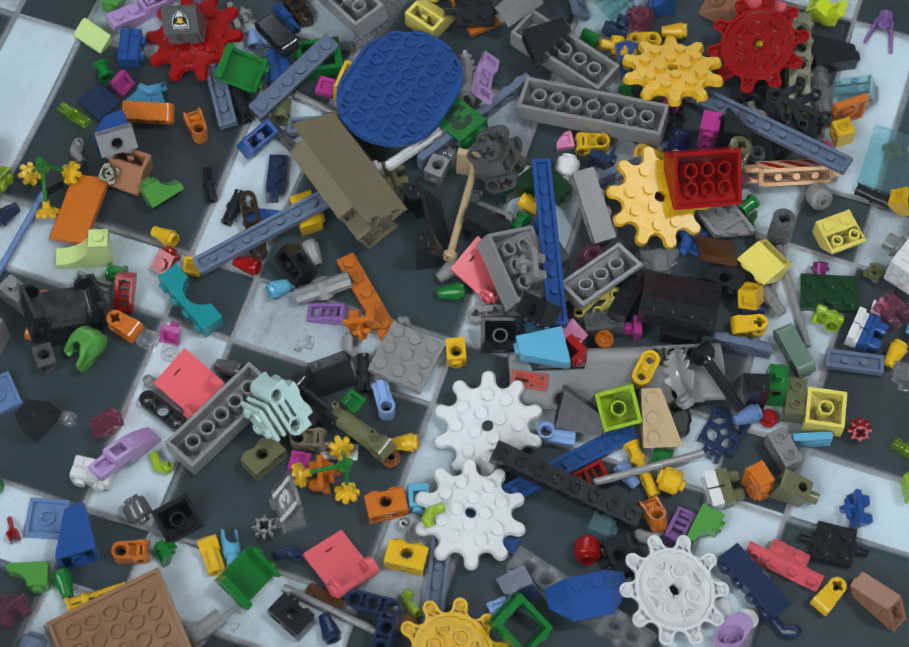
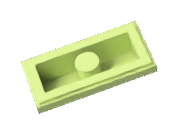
(93, 36)

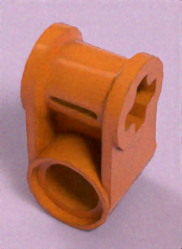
(195, 122)
(127, 327)
(654, 514)
(133, 552)

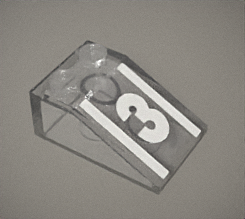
(287, 505)

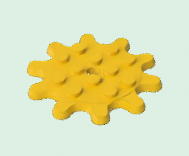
(654, 72)
(641, 207)
(450, 628)

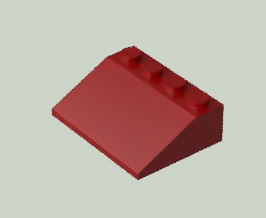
(704, 177)

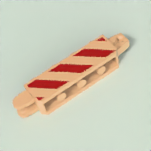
(789, 173)

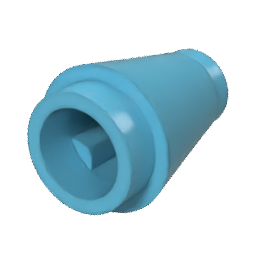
(278, 288)

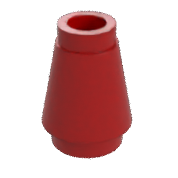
(248, 264)

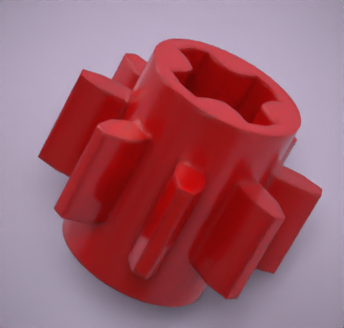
(859, 428)

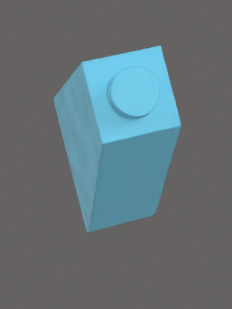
(543, 348)

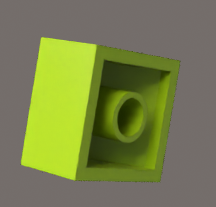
(618, 407)

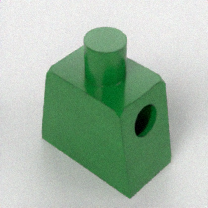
(778, 382)

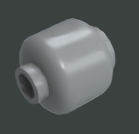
(818, 196)

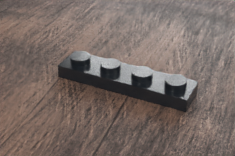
(627, 296)

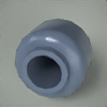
(33, 639)

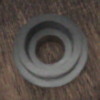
(757, 150)

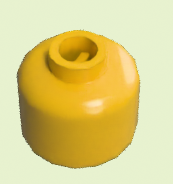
(670, 480)

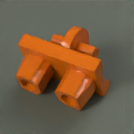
(362, 325)
(323, 479)

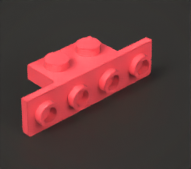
(786, 562)

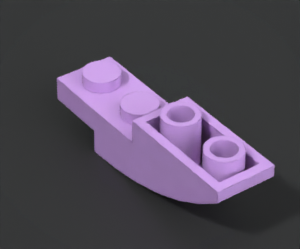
(135, 13)
(123, 450)

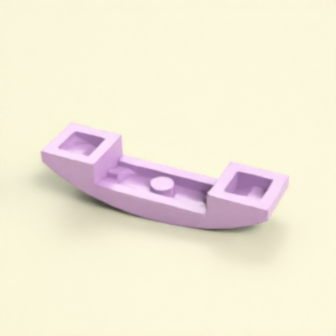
(483, 77)

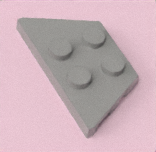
(725, 221)

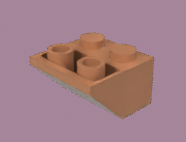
(133, 169)

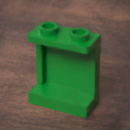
(242, 69)

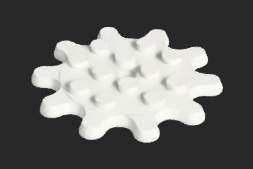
(484, 404)
(476, 534)
(694, 584)

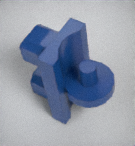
(854, 509)

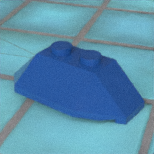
(586, 595)

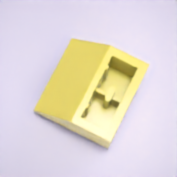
(427, 18)
(838, 232)
(765, 262)

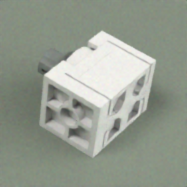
(899, 266)

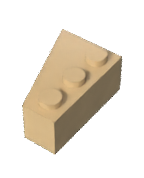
(657, 423)

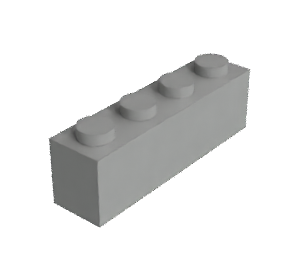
(593, 206)

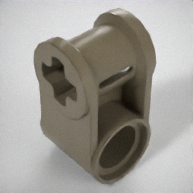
(309, 441)

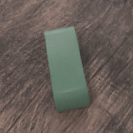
(794, 350)

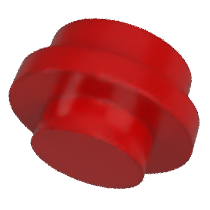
(769, 418)

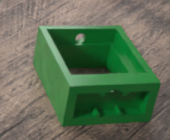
(329, 70)
(505, 612)

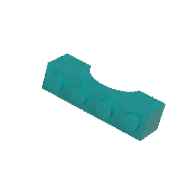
(204, 317)

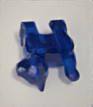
(678, 135)

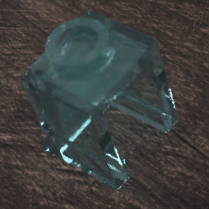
(602, 526)

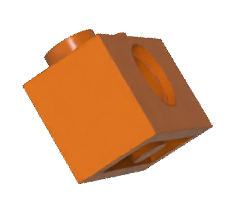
(379, 513)

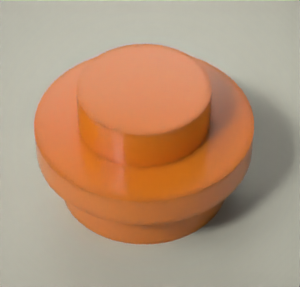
(604, 339)

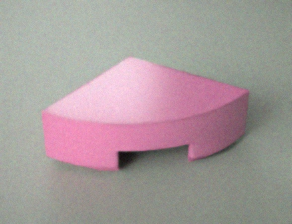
(565, 142)

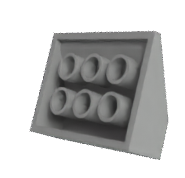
(500, 253)

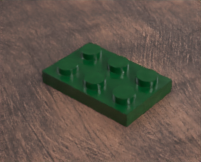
(833, 291)

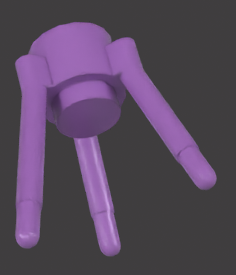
(883, 21)

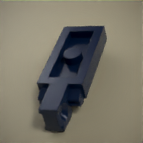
(276, 176)

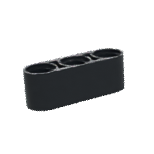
(277, 35)

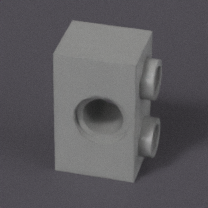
(105, 138)
(783, 449)

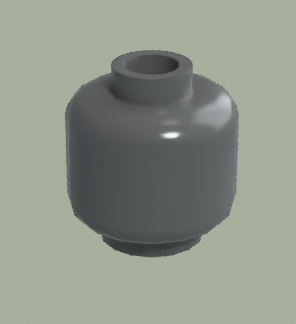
(137, 509)

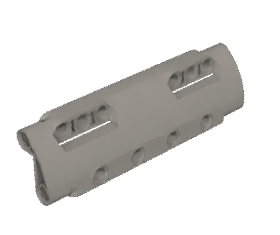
(614, 367)

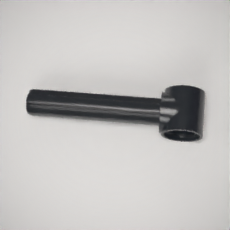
(704, 356)

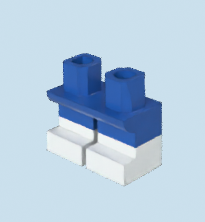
(862, 331)

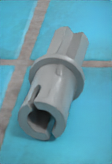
(772, 299)

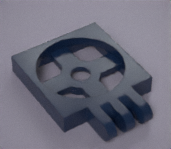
(715, 447)

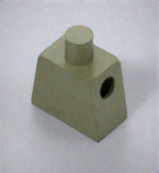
(793, 489)

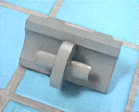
(244, 15)
(529, 266)

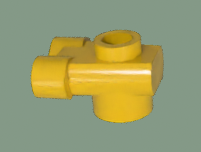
(608, 45)

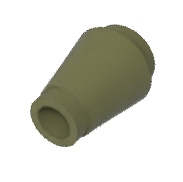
(283, 111)

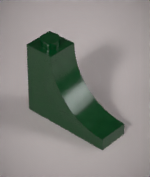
(561, 187)

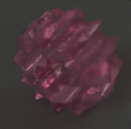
(640, 18)
(586, 253)
(106, 423)

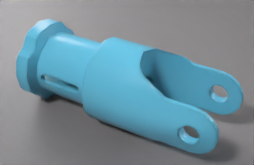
(230, 550)

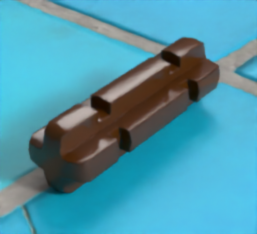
(323, 595)

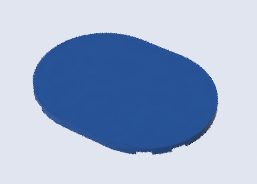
(399, 88)

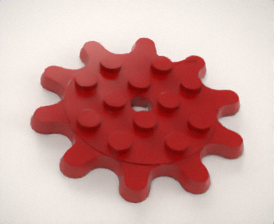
(752, 26)
(201, 55)

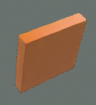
(852, 108)

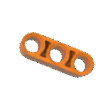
(148, 112)

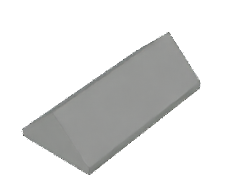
(600, 275)

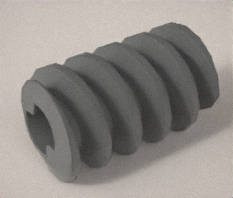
(781, 226)

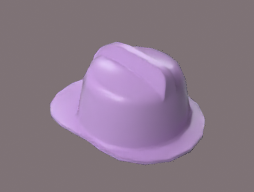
(733, 631)

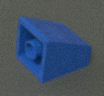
(77, 539)

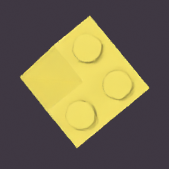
(824, 411)

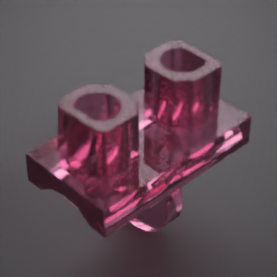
(11, 606)

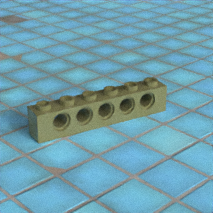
(805, 74)

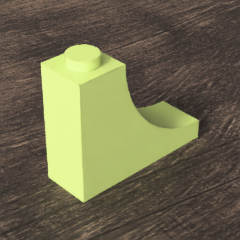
(92, 252)

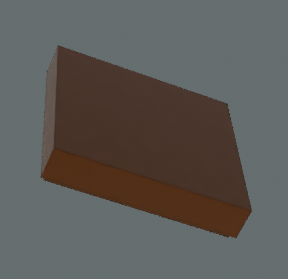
(716, 250)

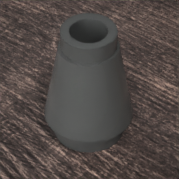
(228, 367)

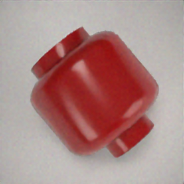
(587, 549)

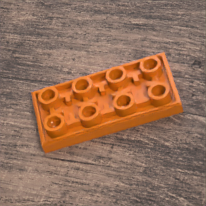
(79, 210)

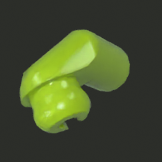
(159, 466)
(409, 604)

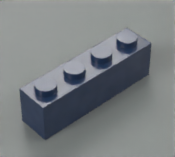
(754, 583)

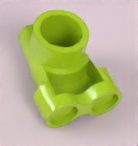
(830, 318)

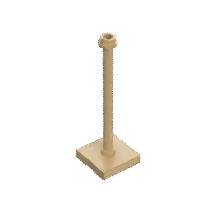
(463, 167)

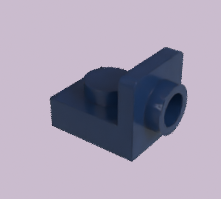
(602, 160)

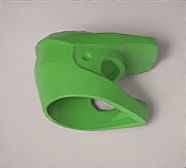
(90, 348)

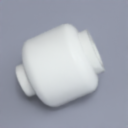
(566, 165)

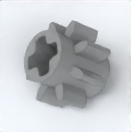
(264, 522)

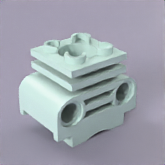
(276, 407)

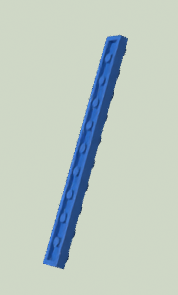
(549, 236)
(575, 459)

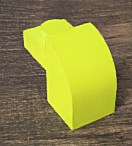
(826, 12)

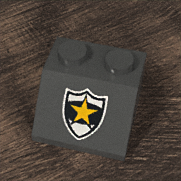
(183, 24)

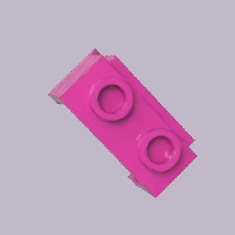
(709, 129)

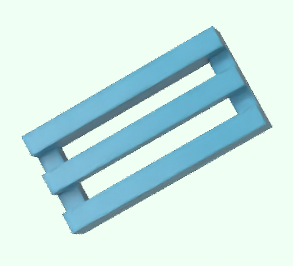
(813, 439)

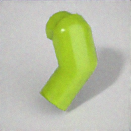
(430, 512)

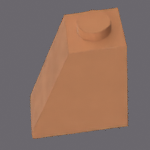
(879, 600)

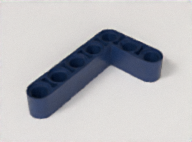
(382, 611)

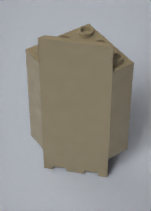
(347, 178)

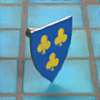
(623, 48)

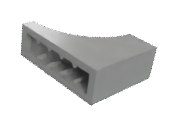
(513, 10)

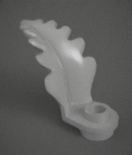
(468, 75)
(680, 378)

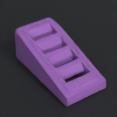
(336, 307)
(670, 536)

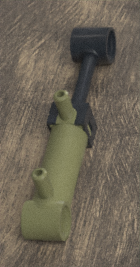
(339, 417)

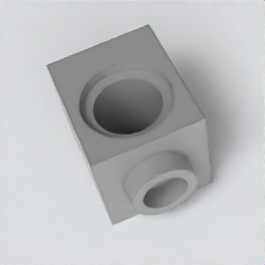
(436, 175)

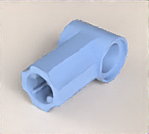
(255, 41)
(384, 400)
(556, 436)

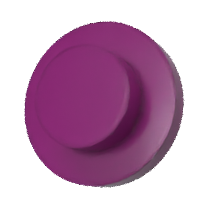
(820, 267)

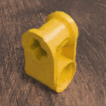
(591, 141)
(748, 325)
(827, 597)

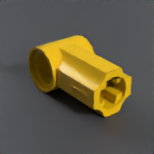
(210, 551)

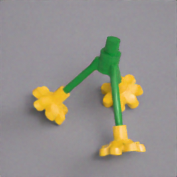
(30, 174)
(341, 449)

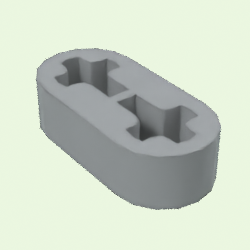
(485, 310)

